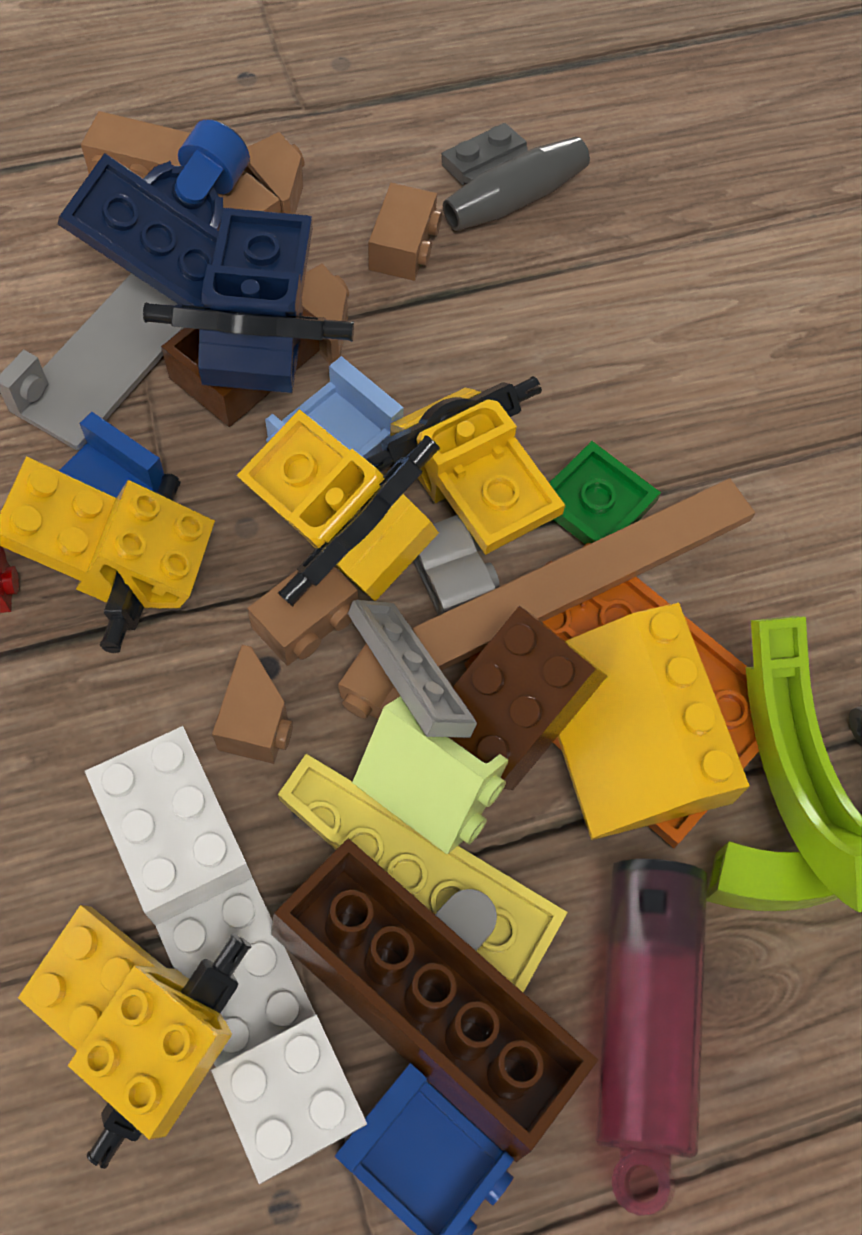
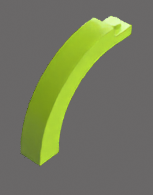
(796, 760)
(764, 880)

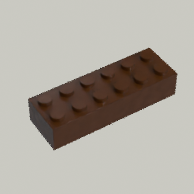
(433, 999)

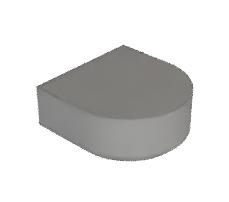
(470, 916)

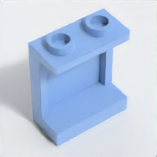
(349, 410)

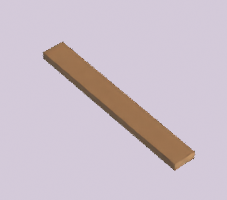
(586, 571)

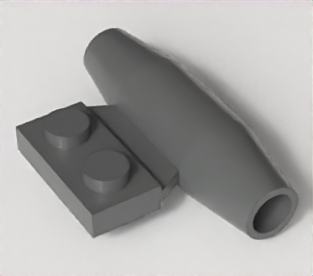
(505, 174)

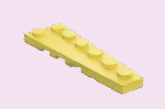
(343, 811)

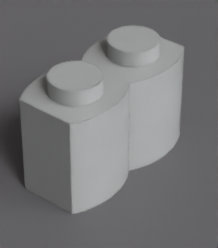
(453, 567)

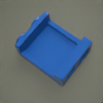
(426, 1159)

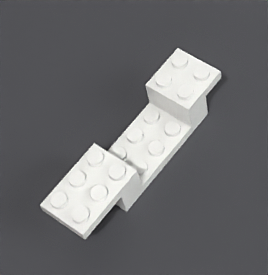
(198, 891)

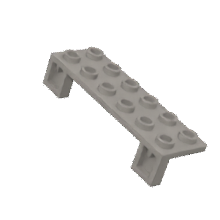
(92, 368)

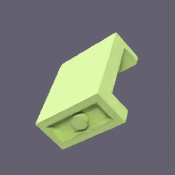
(428, 779)

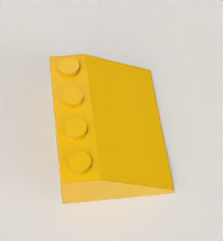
(652, 731)

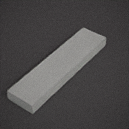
(412, 670)

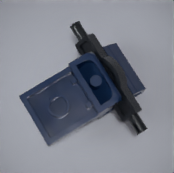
(253, 303)

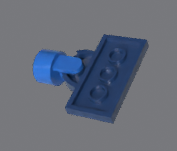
(169, 219)

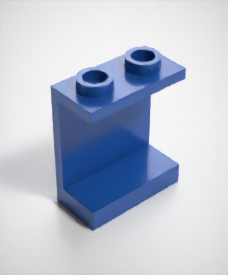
(112, 459)

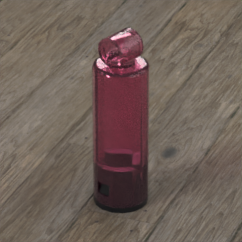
(652, 1023)

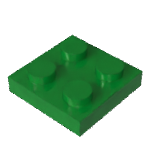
(600, 495)

